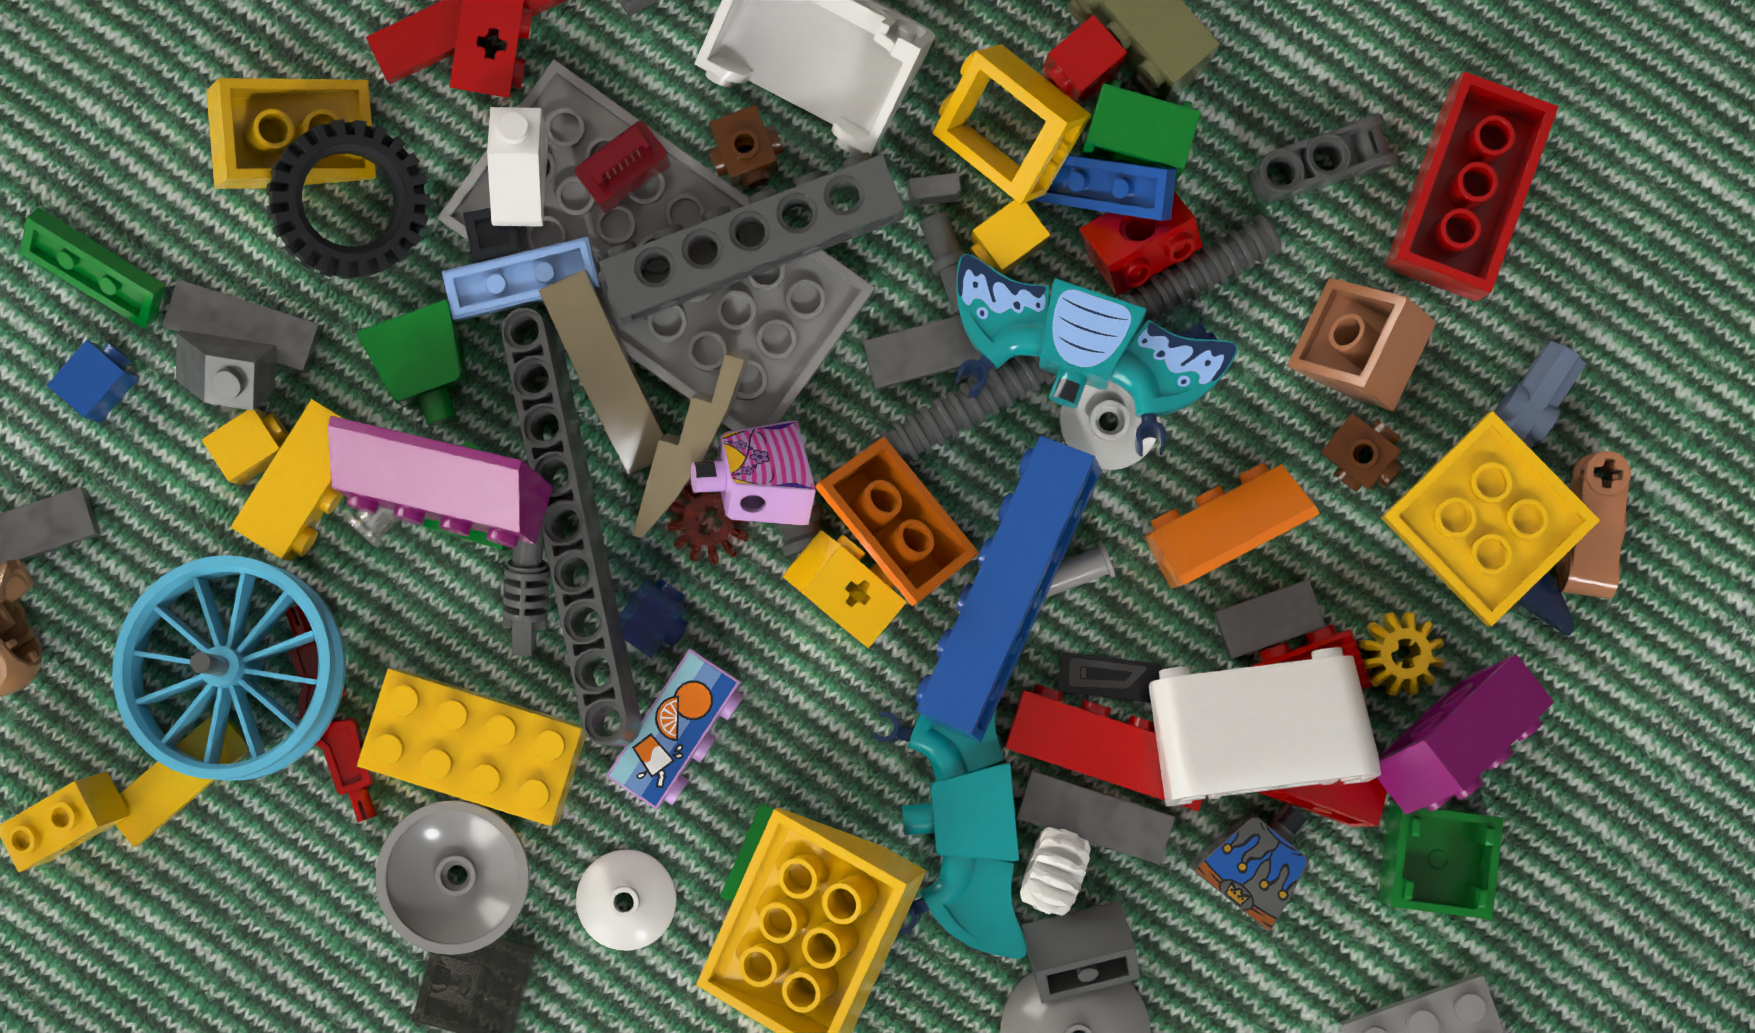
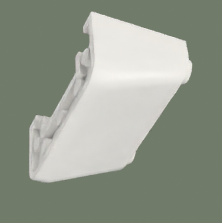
(825, 56)
(1262, 728)

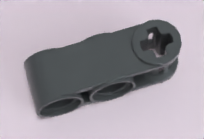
(1354, 151)

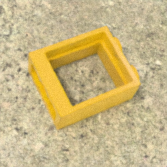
(1062, 128)

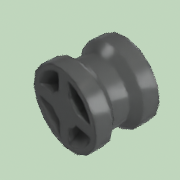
(799, 536)

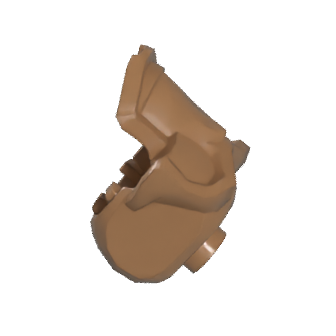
(19, 644)

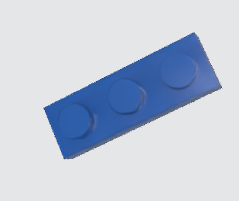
(1113, 187)

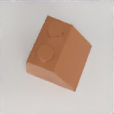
(1362, 342)

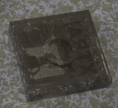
(476, 989)

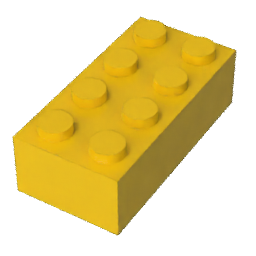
(472, 746)

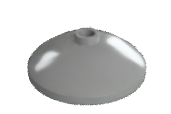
(418, 886)
(1097, 1011)

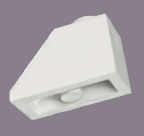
(517, 166)

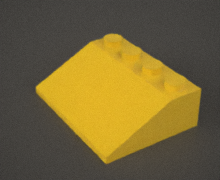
(810, 927)

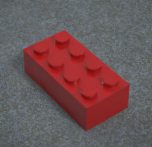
(1471, 187)

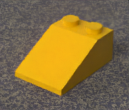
(260, 117)

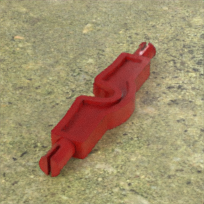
(343, 738)

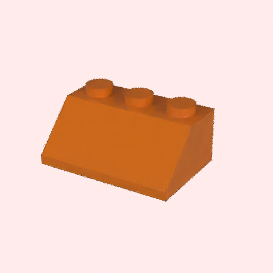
(897, 520)
(1228, 523)

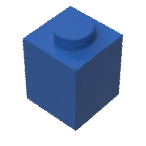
(94, 379)

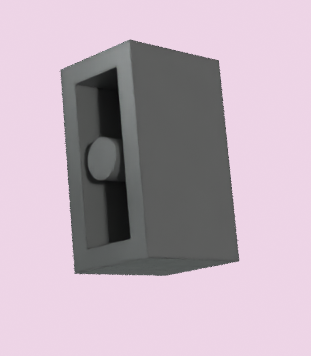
(1081, 951)

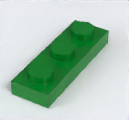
(91, 268)

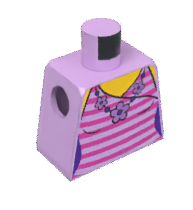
(760, 475)

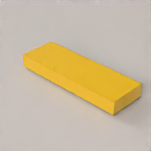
(165, 792)

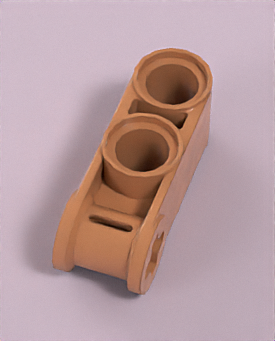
(1594, 562)

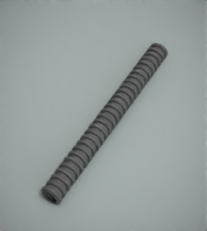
(1023, 373)

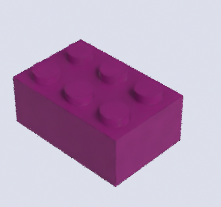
(1463, 736)

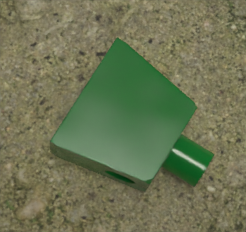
(420, 359)

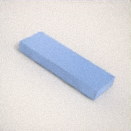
(515, 278)

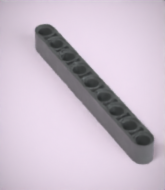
(587, 544)

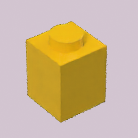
(1008, 237)
(246, 444)

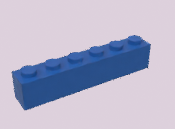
(1008, 588)

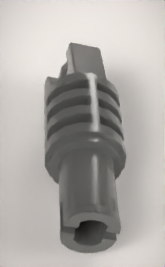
(526, 595)

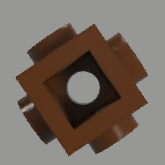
(740, 132)
(1348, 445)

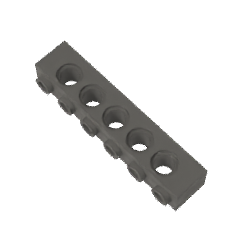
(639, 298)

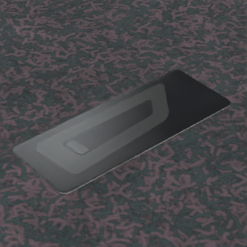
(1107, 676)

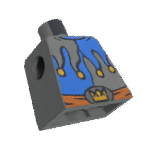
(1256, 863)

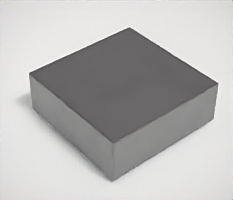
(934, 189)

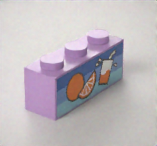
(677, 730)

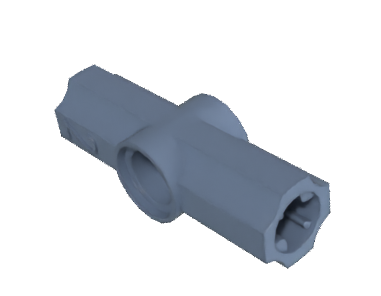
(1533, 404)

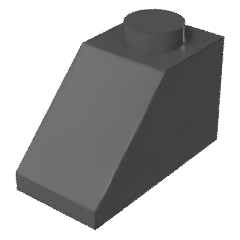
(225, 369)

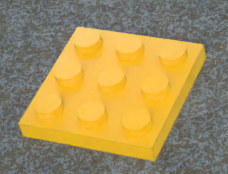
(1490, 519)

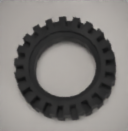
(375, 146)

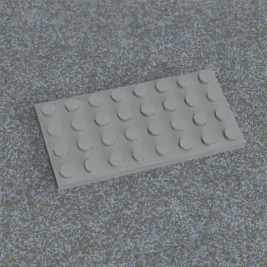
(779, 317)

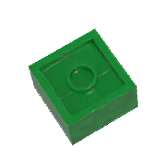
(1140, 129)
(1441, 861)

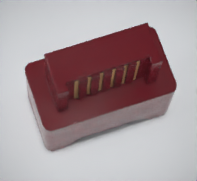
(622, 166)

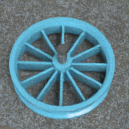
(228, 668)

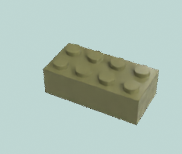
(1161, 38)

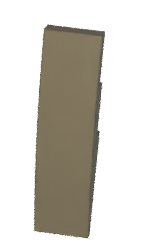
(604, 369)
(675, 454)

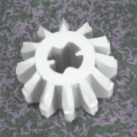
(1055, 871)

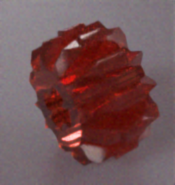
(694, 529)

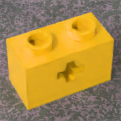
(824, 573)
(63, 821)

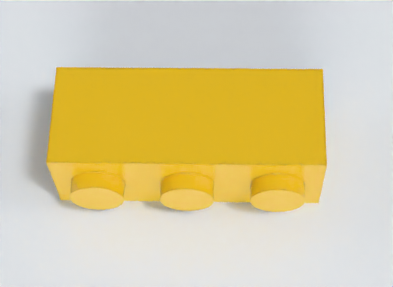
(293, 489)

